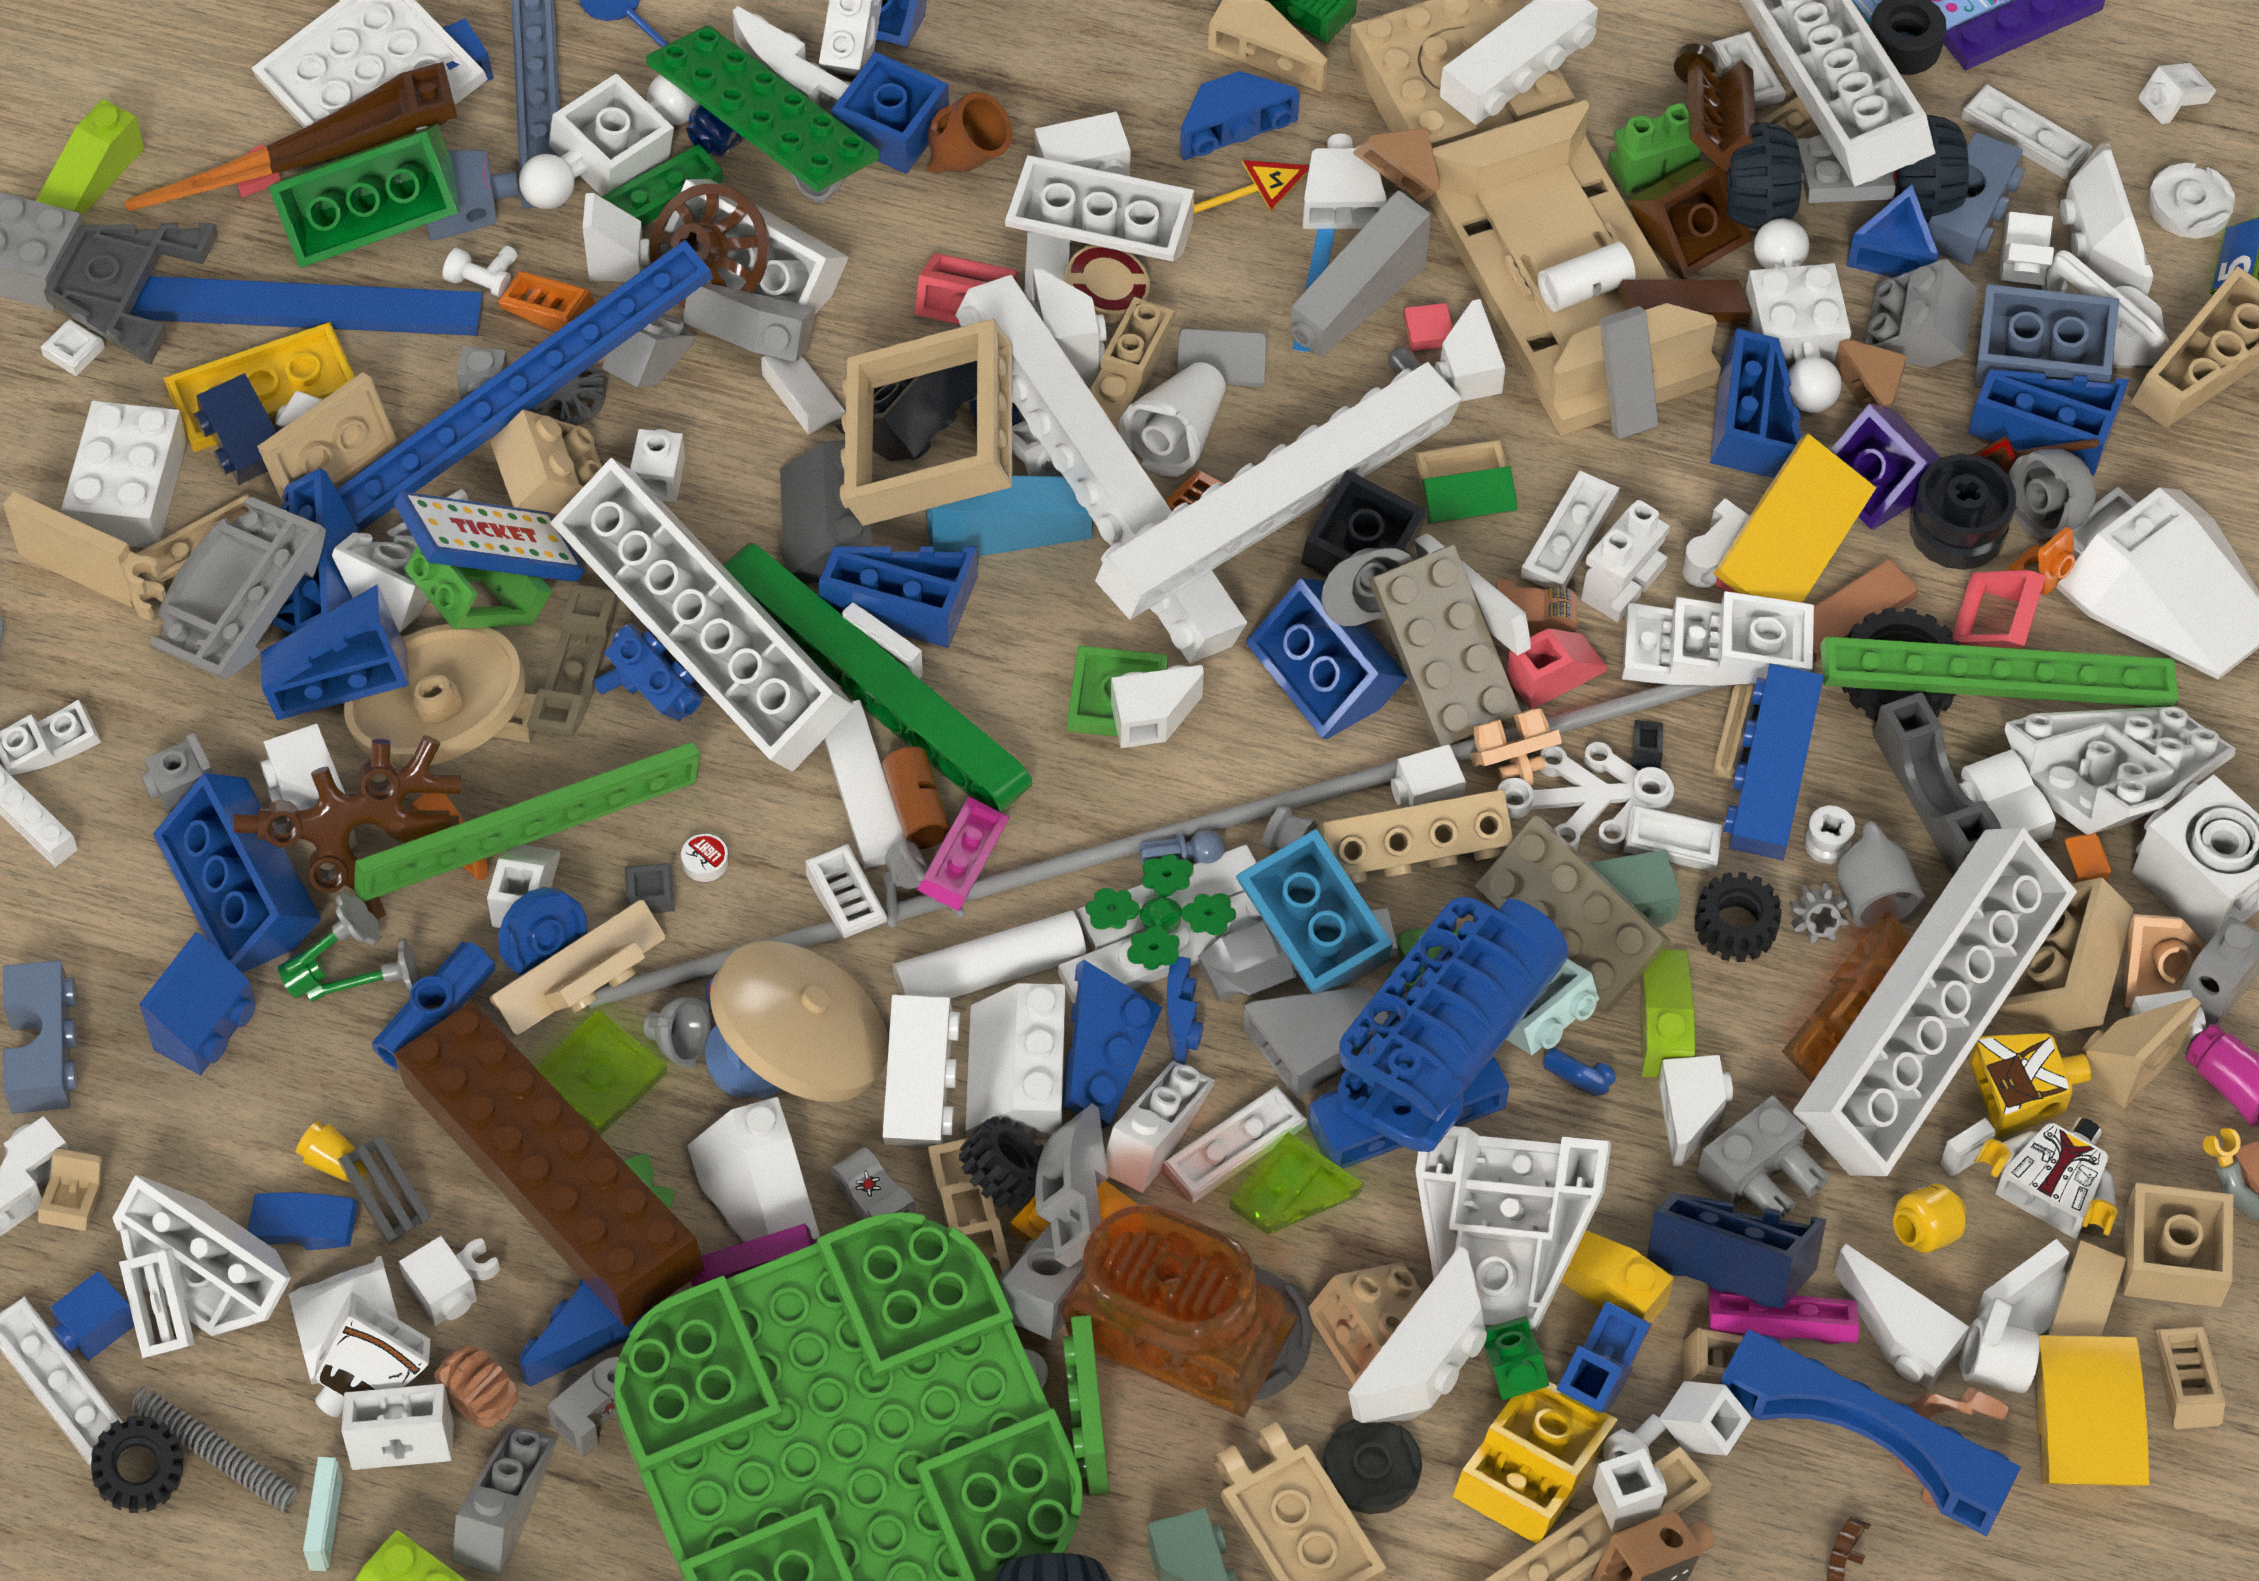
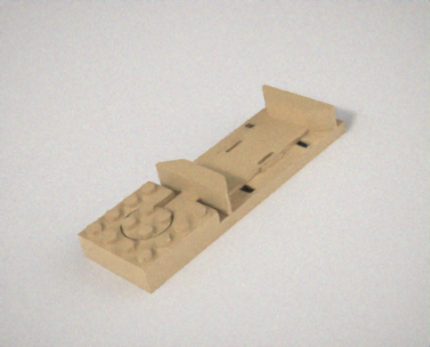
(1528, 181)

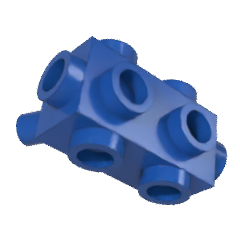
(646, 668)

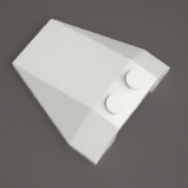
(1514, 1210)

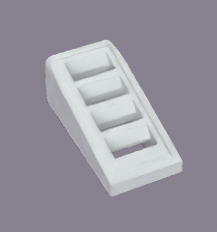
(832, 865)

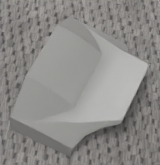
(1245, 962)

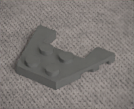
(108, 270)

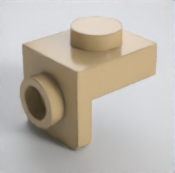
(71, 1190)

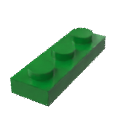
(652, 191)

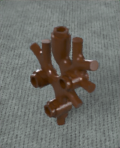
(337, 814)

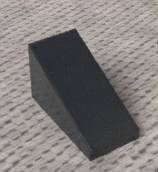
(1647, 744)

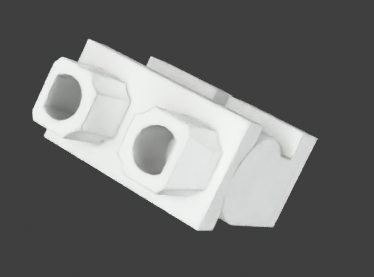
(1625, 561)

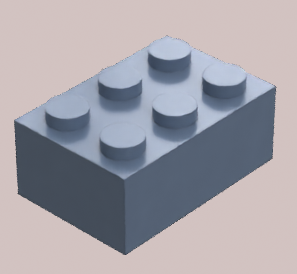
(2047, 334)

